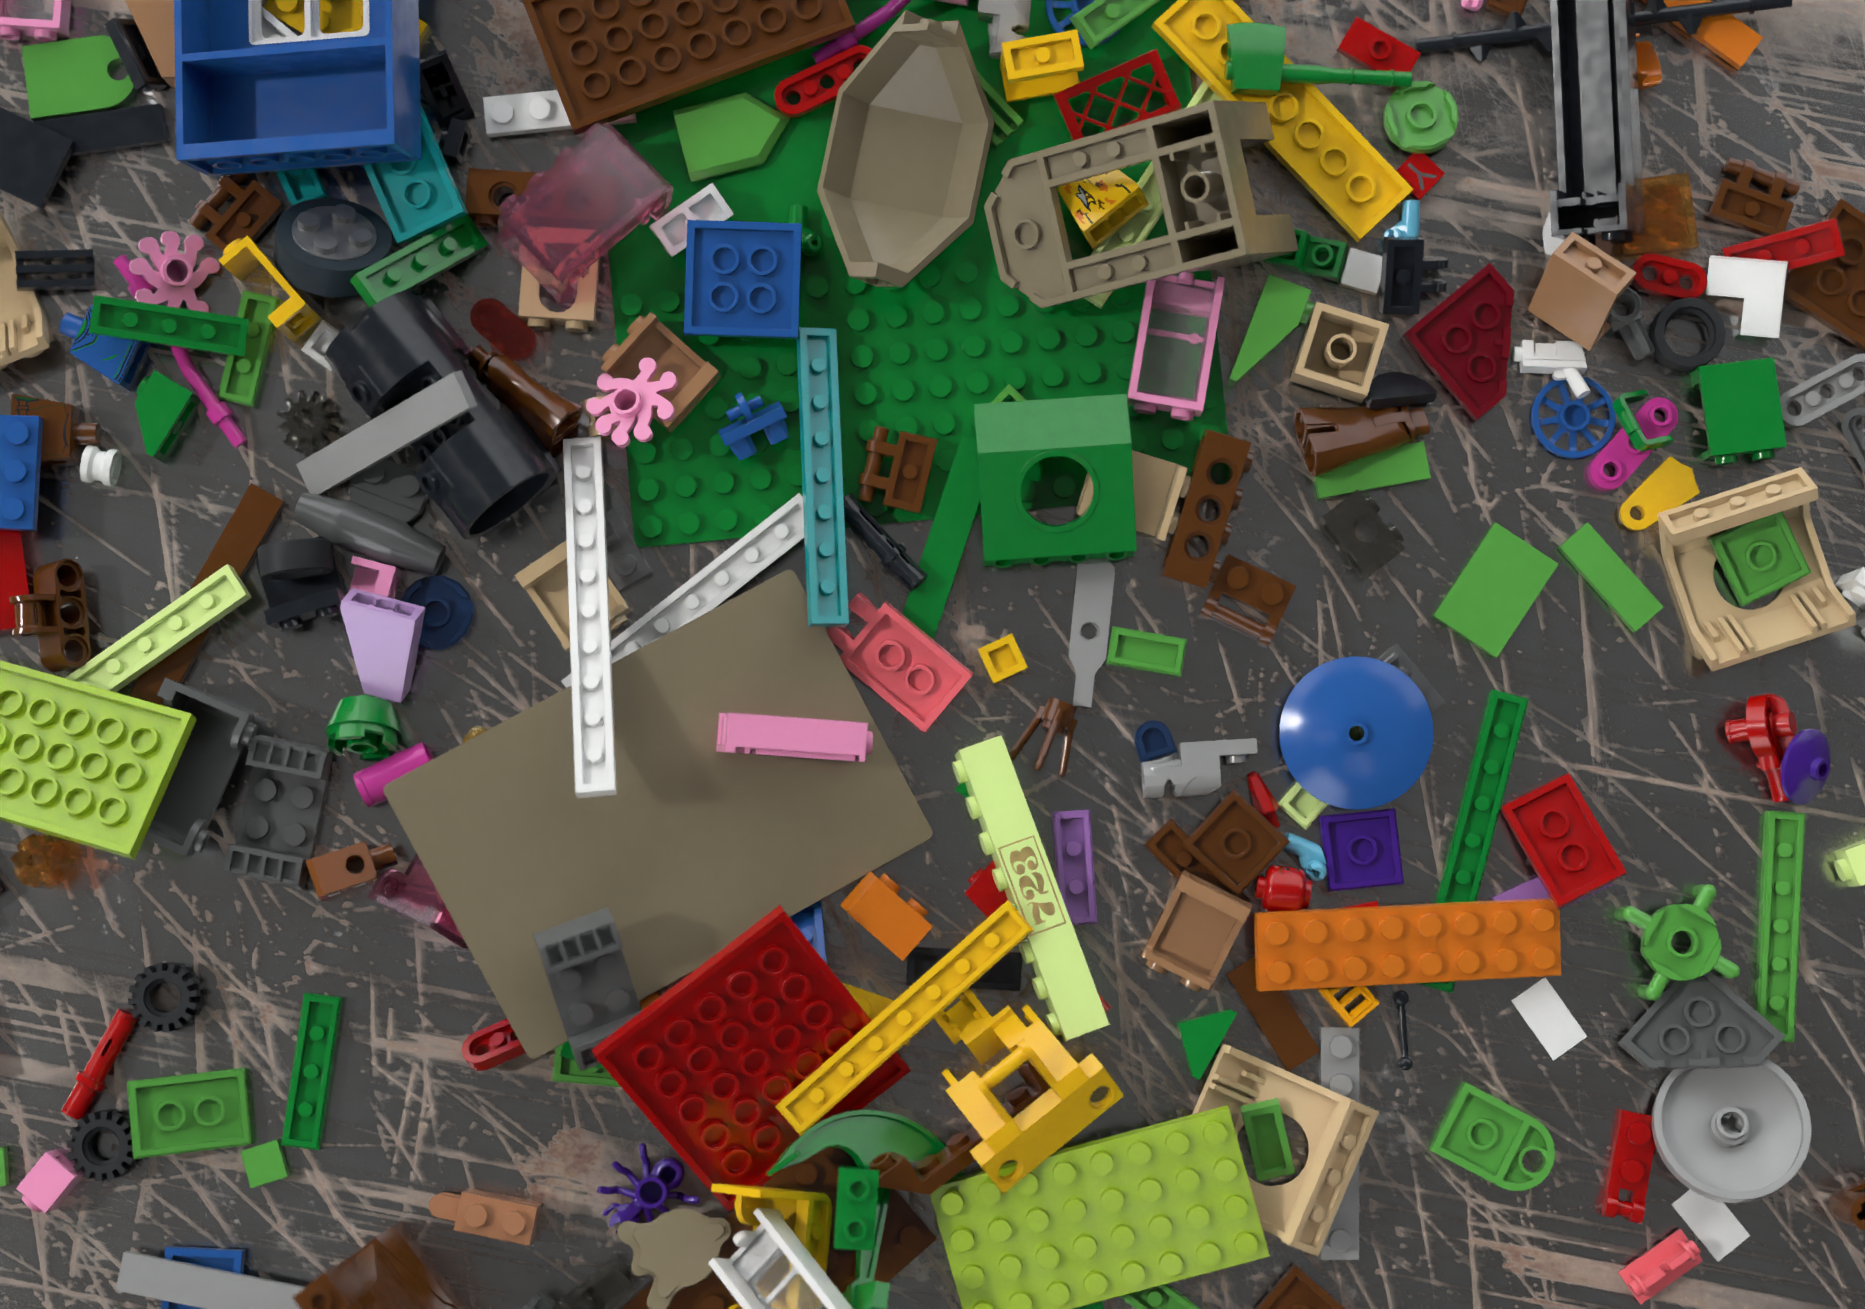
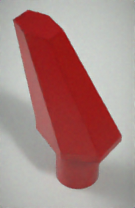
(1263, 799)

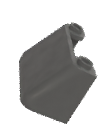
(202, 768)

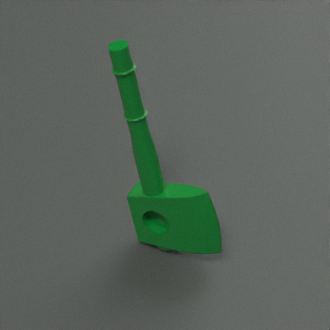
(1258, 67)

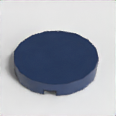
(447, 612)

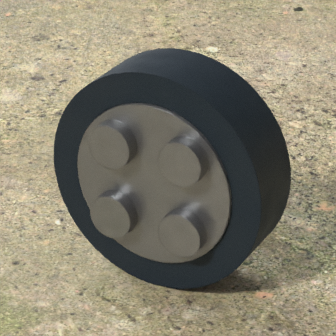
(327, 243)

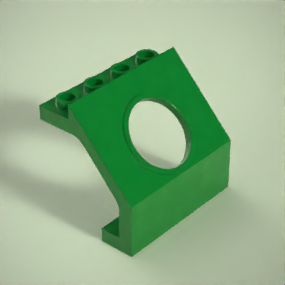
(1024, 432)

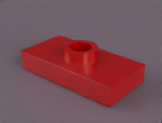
(1376, 49)

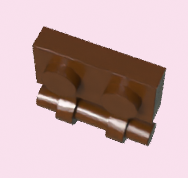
(1749, 208)
(247, 216)
(908, 474)

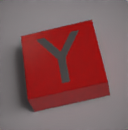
(1420, 174)

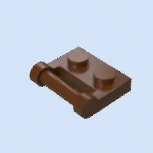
(1254, 589)

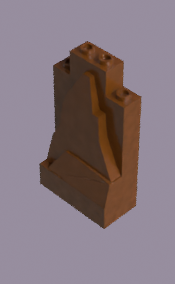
(383, 1275)

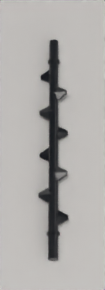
(1653, 13)

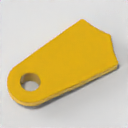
(1662, 490)

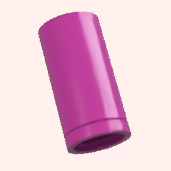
(373, 778)

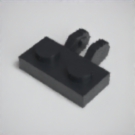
(1402, 275)

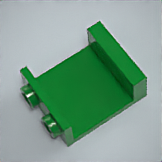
(1740, 410)
(855, 1208)

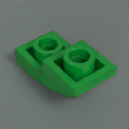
(1315, 257)

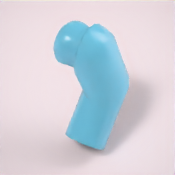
(1410, 221)
(1309, 855)

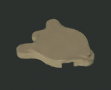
(674, 1250)

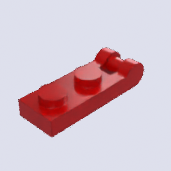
(1629, 1166)

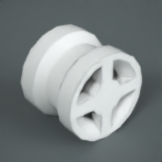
(100, 465)

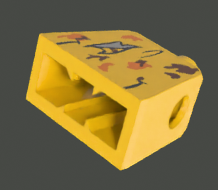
(1103, 204)

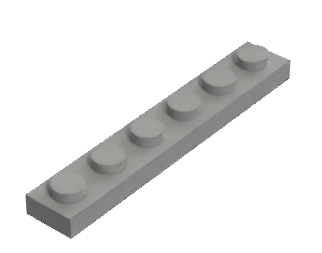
(1341, 1074)

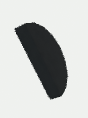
(1398, 389)

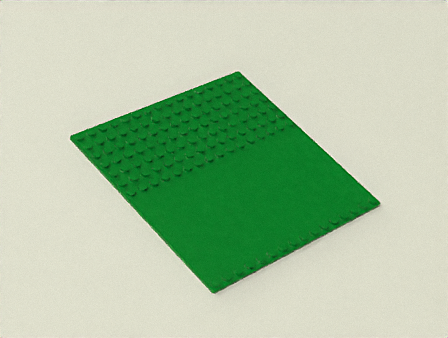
(904, 353)

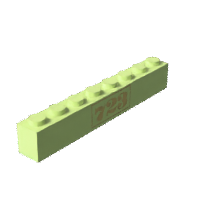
(1030, 887)

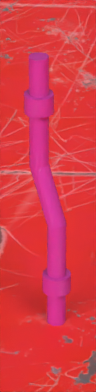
(218, 411)

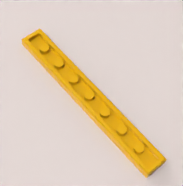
(904, 1017)

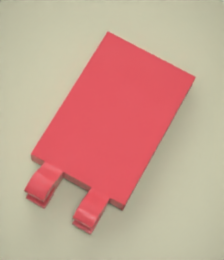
(900, 662)

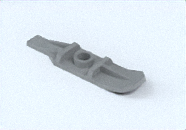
(1093, 608)

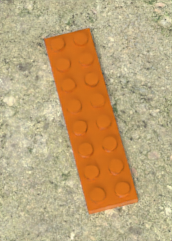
(1407, 944)

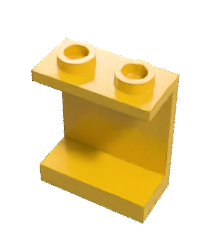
(1040, 65)
(295, 314)

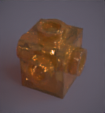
(54, 863)

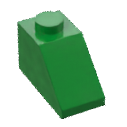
(163, 412)

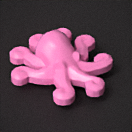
(174, 271)
(632, 403)

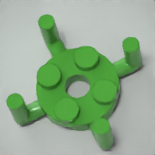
(1658, 949)

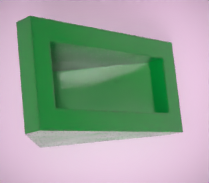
(1202, 1037)

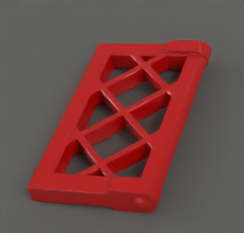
(1123, 70)

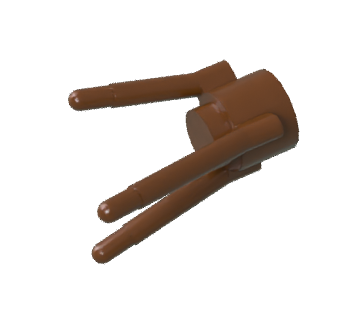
(1056, 718)

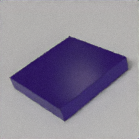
(1361, 849)

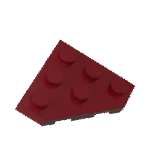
(1469, 341)

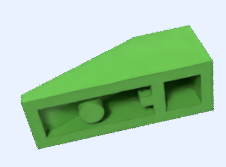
(1273, 321)

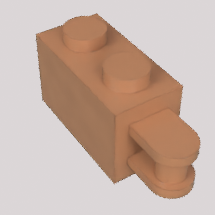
(489, 1214)

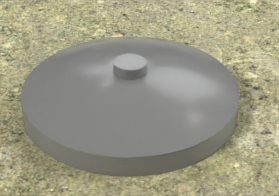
(1732, 1130)

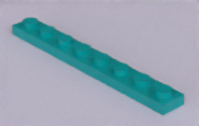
(822, 478)

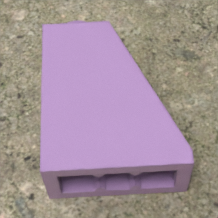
(383, 642)

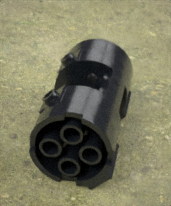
(473, 466)

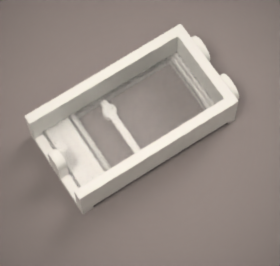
(775, 1270)

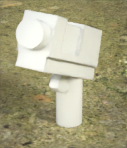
(1562, 359)

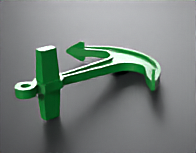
(864, 1137)

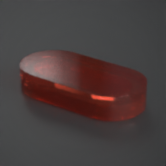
(503, 329)

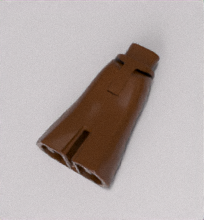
(544, 411)
(1343, 435)

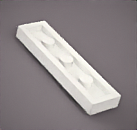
(529, 114)

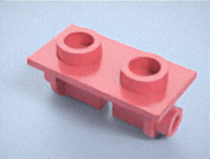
(1660, 1266)

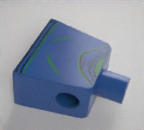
(110, 356)

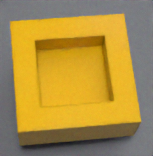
(1002, 658)

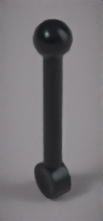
(1401, 998)

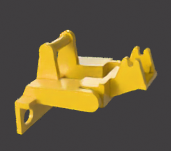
(1045, 1122)

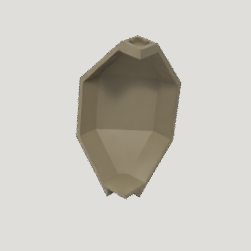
(906, 151)

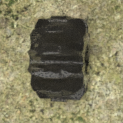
(298, 433)

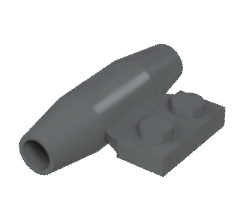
(376, 518)

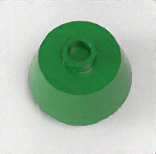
(363, 727)

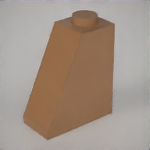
(156, 26)

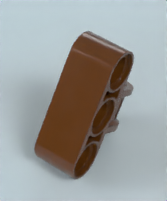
(41, 615)

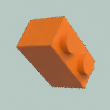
(887, 915)

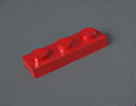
(1796, 246)

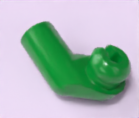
(810, 242)

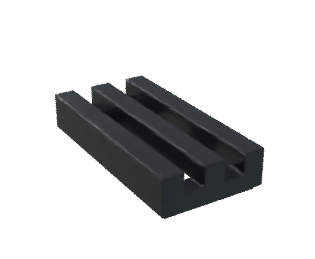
(135, 55)
(55, 255)

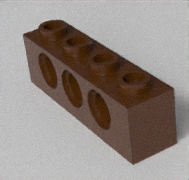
(487, 187)
(1213, 448)

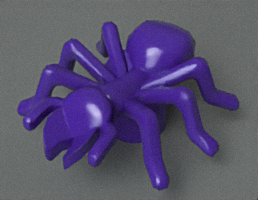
(650, 1190)

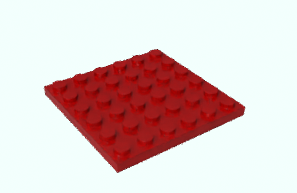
(733, 1045)

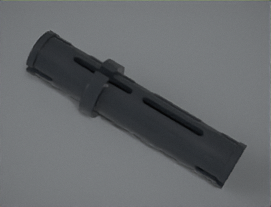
(887, 549)

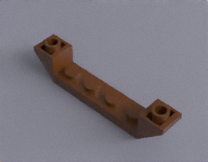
(937, 1169)

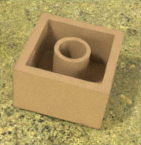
(1339, 352)

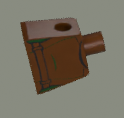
(62, 429)

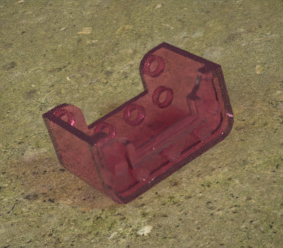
(581, 208)

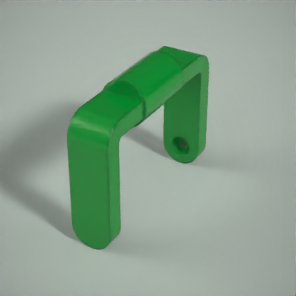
(1631, 425)

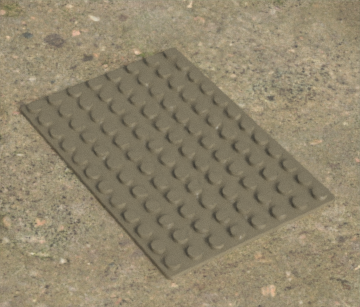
(695, 833)

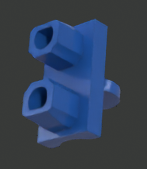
(738, 433)

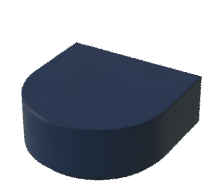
(1153, 741)

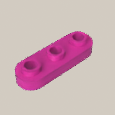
(1621, 455)

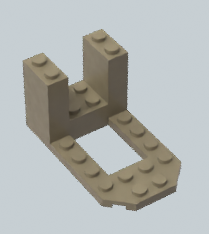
(1201, 194)

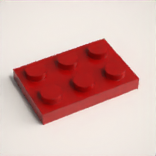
(1563, 841)

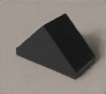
(444, 89)

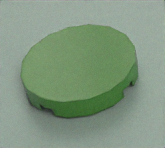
(1420, 117)

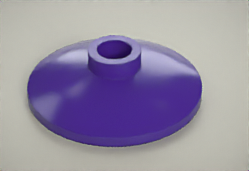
(1805, 766)

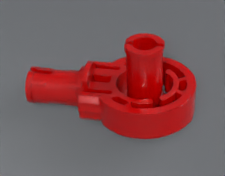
(1769, 729)

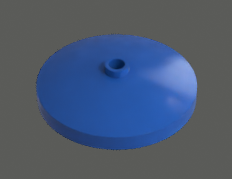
(1348, 695)

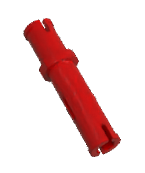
(93, 1076)

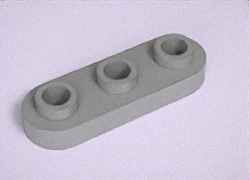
(1808, 396)

